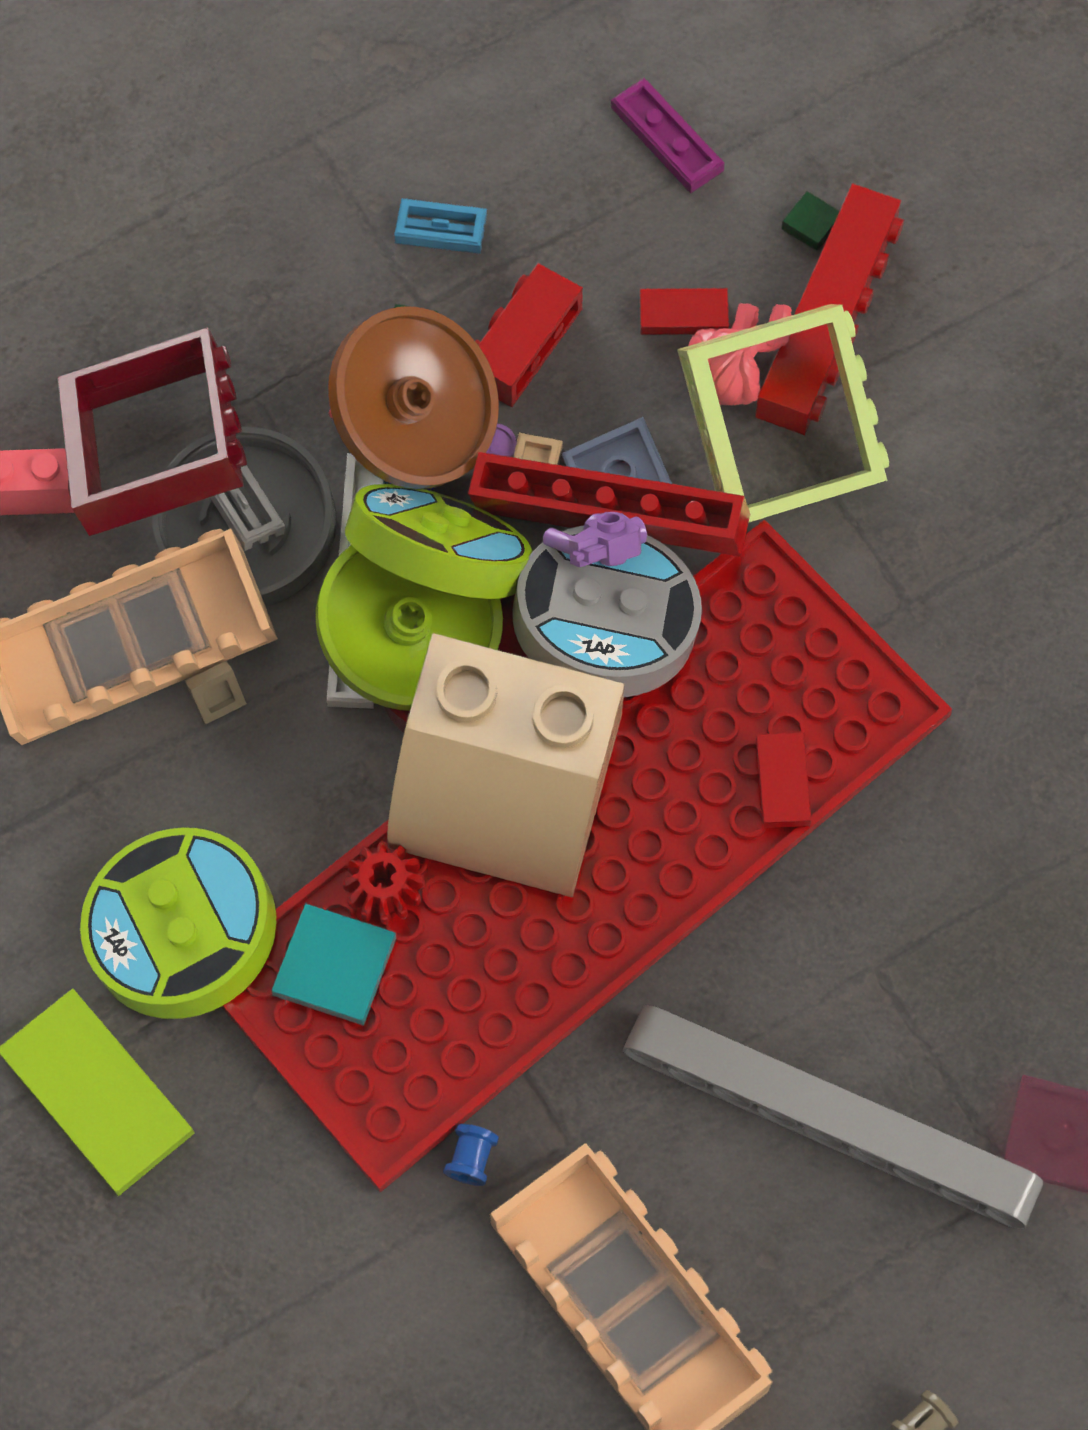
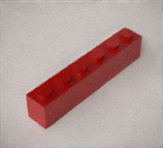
(841, 277)
(571, 495)

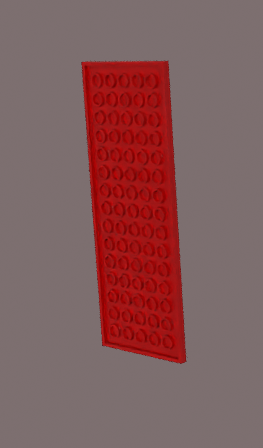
(508, 970)

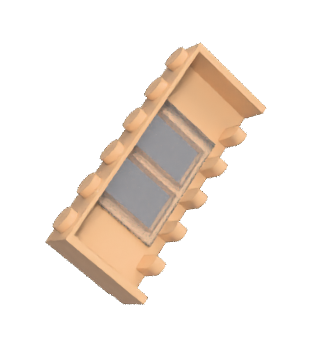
(129, 635)
(630, 1297)

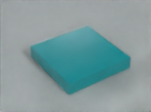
(334, 964)

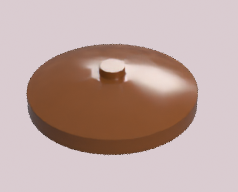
(413, 397)

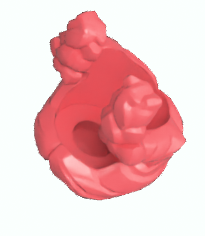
(737, 371)

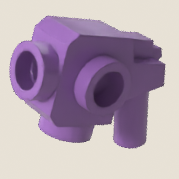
(605, 538)

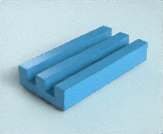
(440, 232)

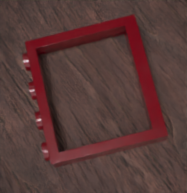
(131, 376)

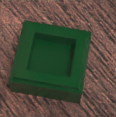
(810, 220)

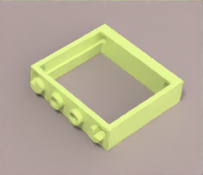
(712, 425)

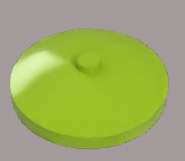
(381, 626)

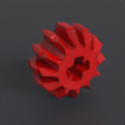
(378, 899)

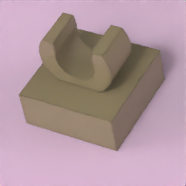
(215, 692)

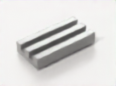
(258, 532)

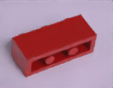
(529, 329)

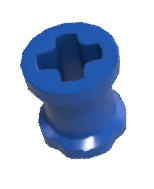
(471, 1154)

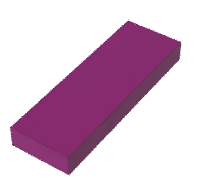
(667, 135)

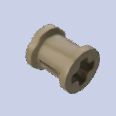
(927, 1415)

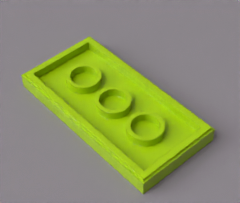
(95, 1092)

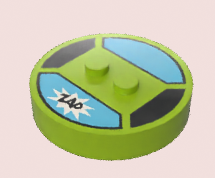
(437, 541)
(178, 923)

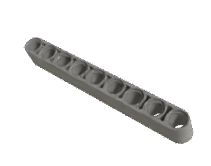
(834, 1117)

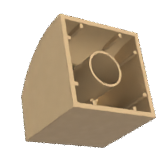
(503, 764)

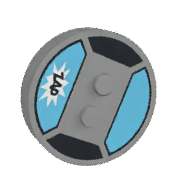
(609, 621)

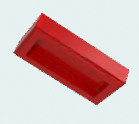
(683, 310)
(783, 780)

